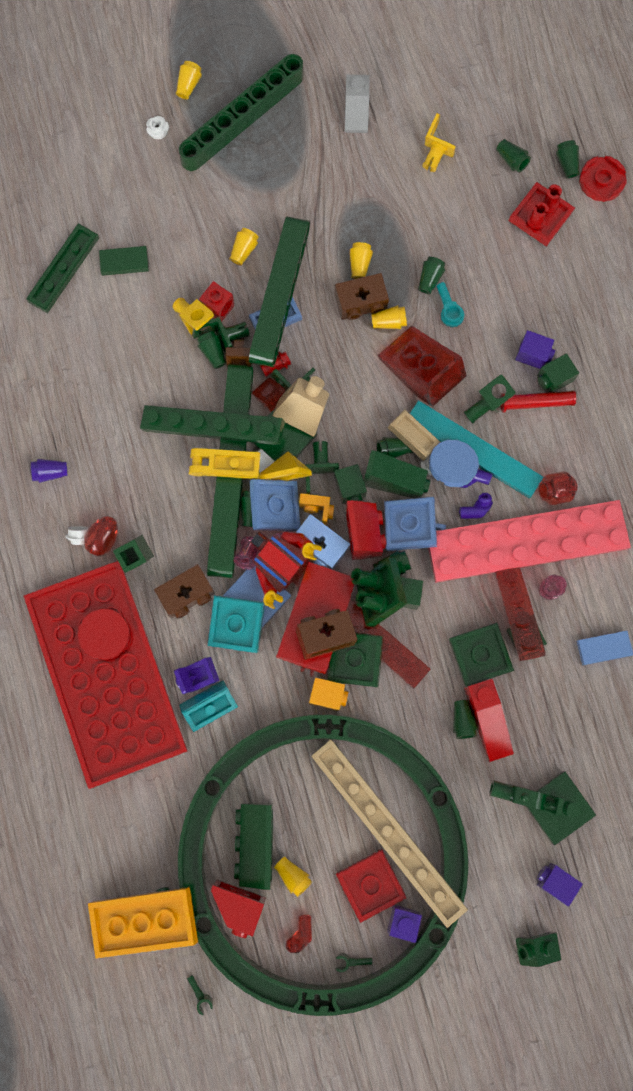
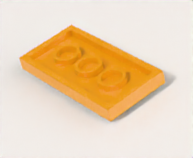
(143, 923)

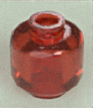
(558, 488)

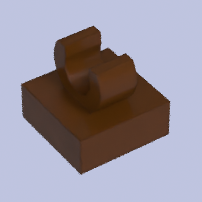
(238, 354)

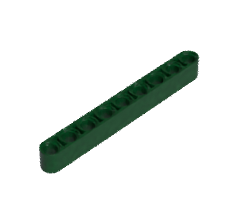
(229, 489)

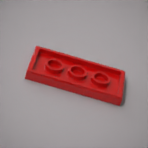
(318, 594)

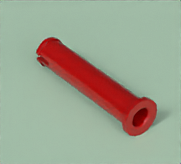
(539, 400)

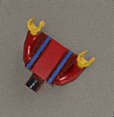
(281, 561)

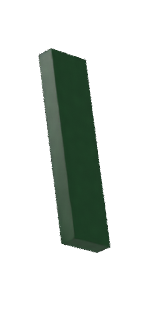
(62, 268)

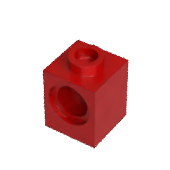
(217, 300)

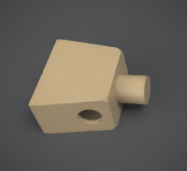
(303, 404)

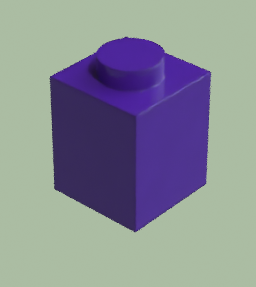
(535, 350)
(558, 883)
(404, 923)

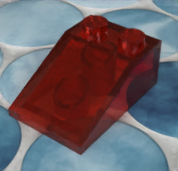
(424, 365)

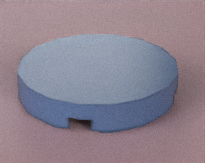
(453, 463)

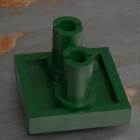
(379, 591)

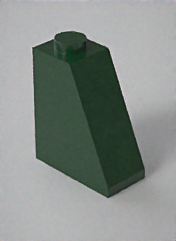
(395, 476)

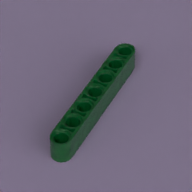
(238, 122)
(279, 292)

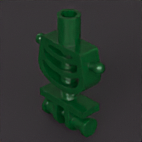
(534, 799)

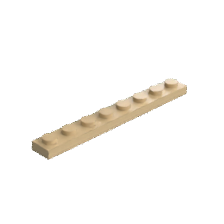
(390, 833)

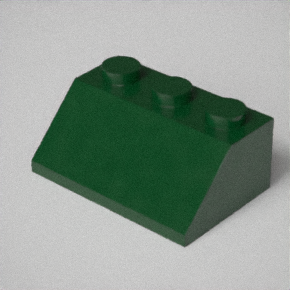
(254, 845)

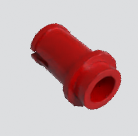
(281, 362)

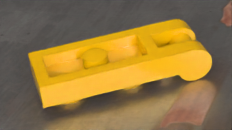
(225, 463)

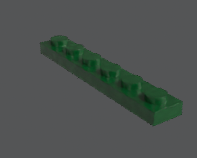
(212, 424)

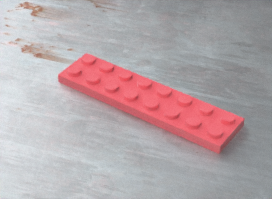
(529, 541)

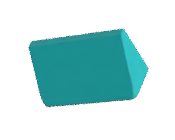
(208, 706)

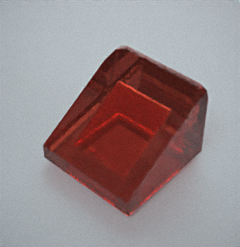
(269, 393)

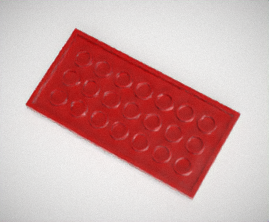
(111, 706)

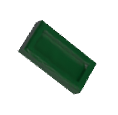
(124, 260)

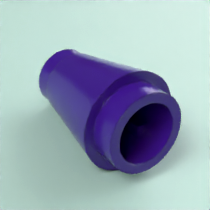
(47, 470)

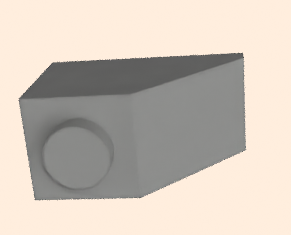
(357, 103)

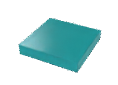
(236, 624)

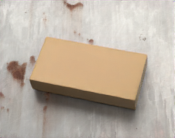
(413, 435)

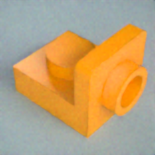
(316, 503)

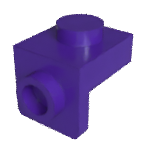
(196, 676)

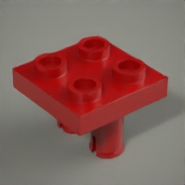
(542, 213)

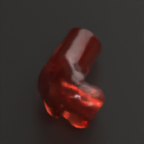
(302, 937)

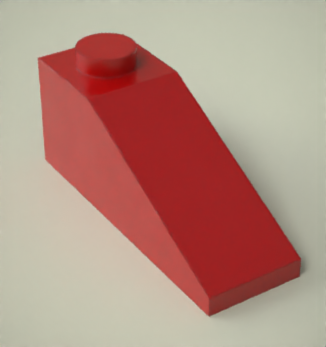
(489, 719)

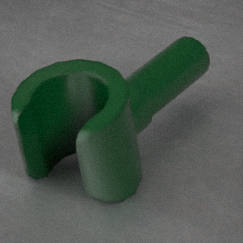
(352, 962)
(199, 995)

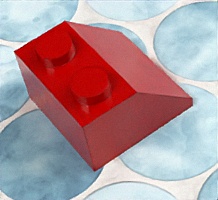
(364, 530)
(238, 908)

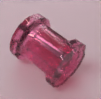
(247, 554)
(553, 579)

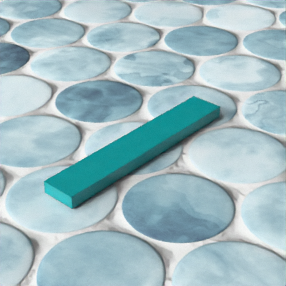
(490, 458)

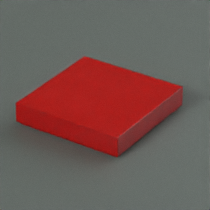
(370, 885)

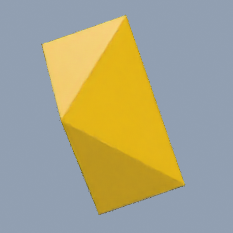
(285, 469)

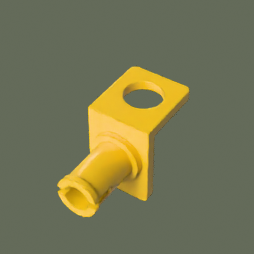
(437, 146)
(192, 315)

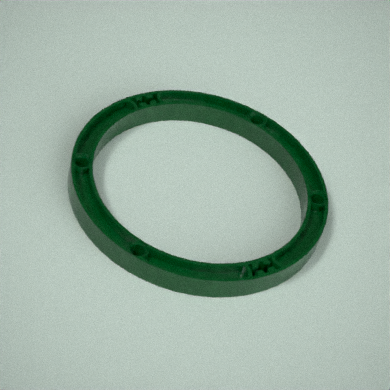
(286, 993)

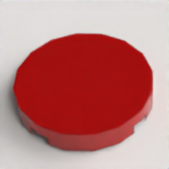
(603, 178)
(104, 634)

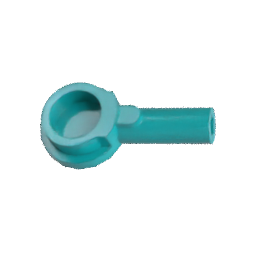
(452, 314)

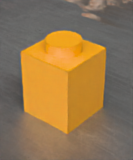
(328, 694)

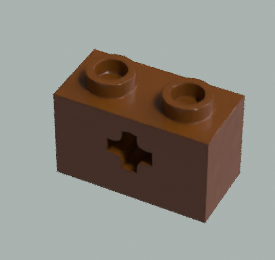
(372, 291)
(171, 592)
(317, 644)

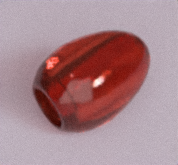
(101, 536)

